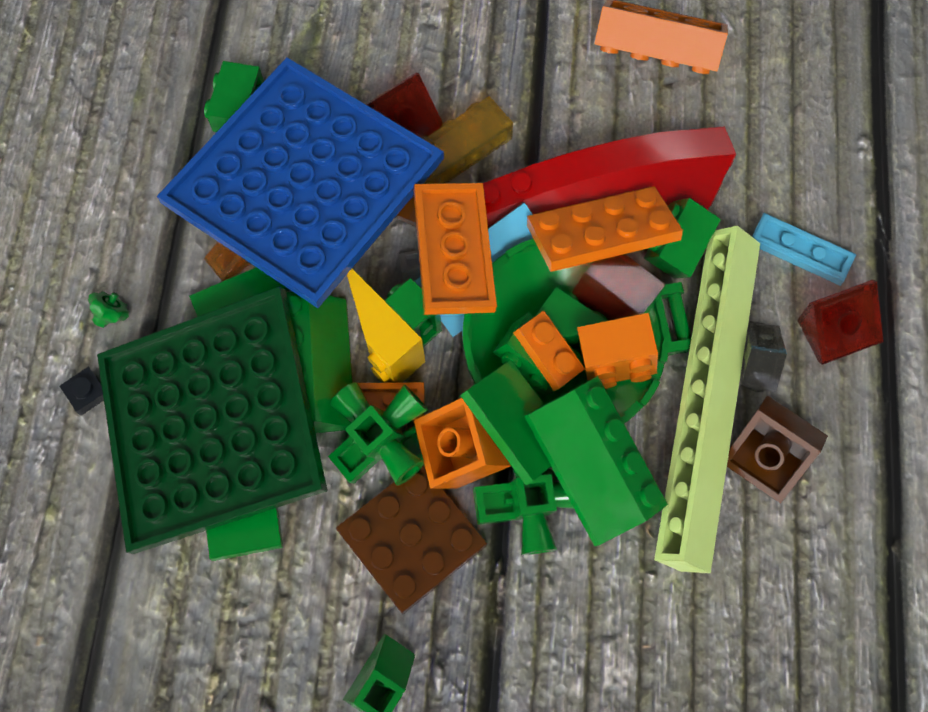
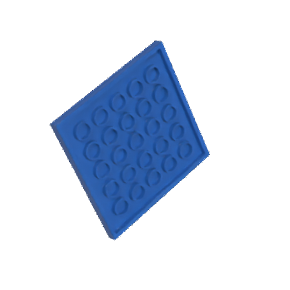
(301, 180)

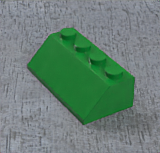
(324, 356)
(596, 461)

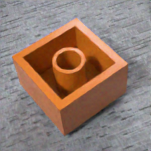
(619, 350)
(456, 447)

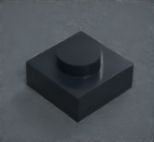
(83, 391)

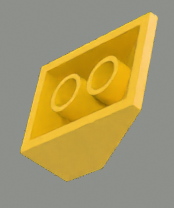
(392, 344)

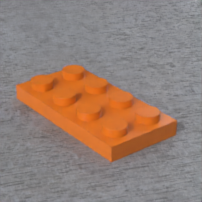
(603, 228)
(454, 249)

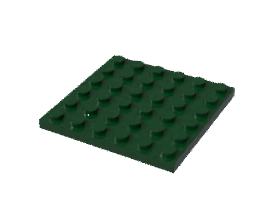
(209, 422)

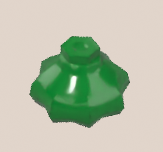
(107, 308)

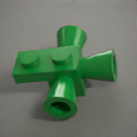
(376, 434)
(525, 502)

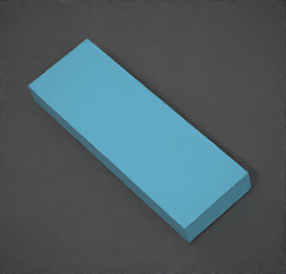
(803, 249)

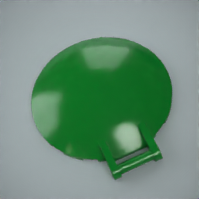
(523, 287)

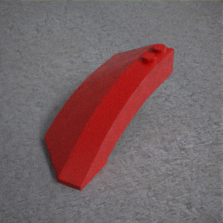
(675, 162)

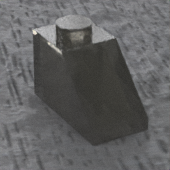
(763, 357)

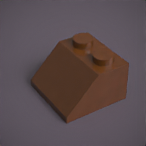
(775, 449)

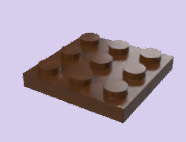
(411, 539)

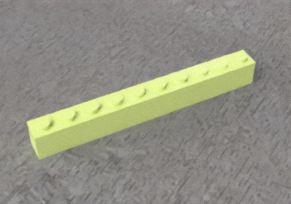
(708, 403)

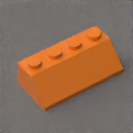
(661, 35)

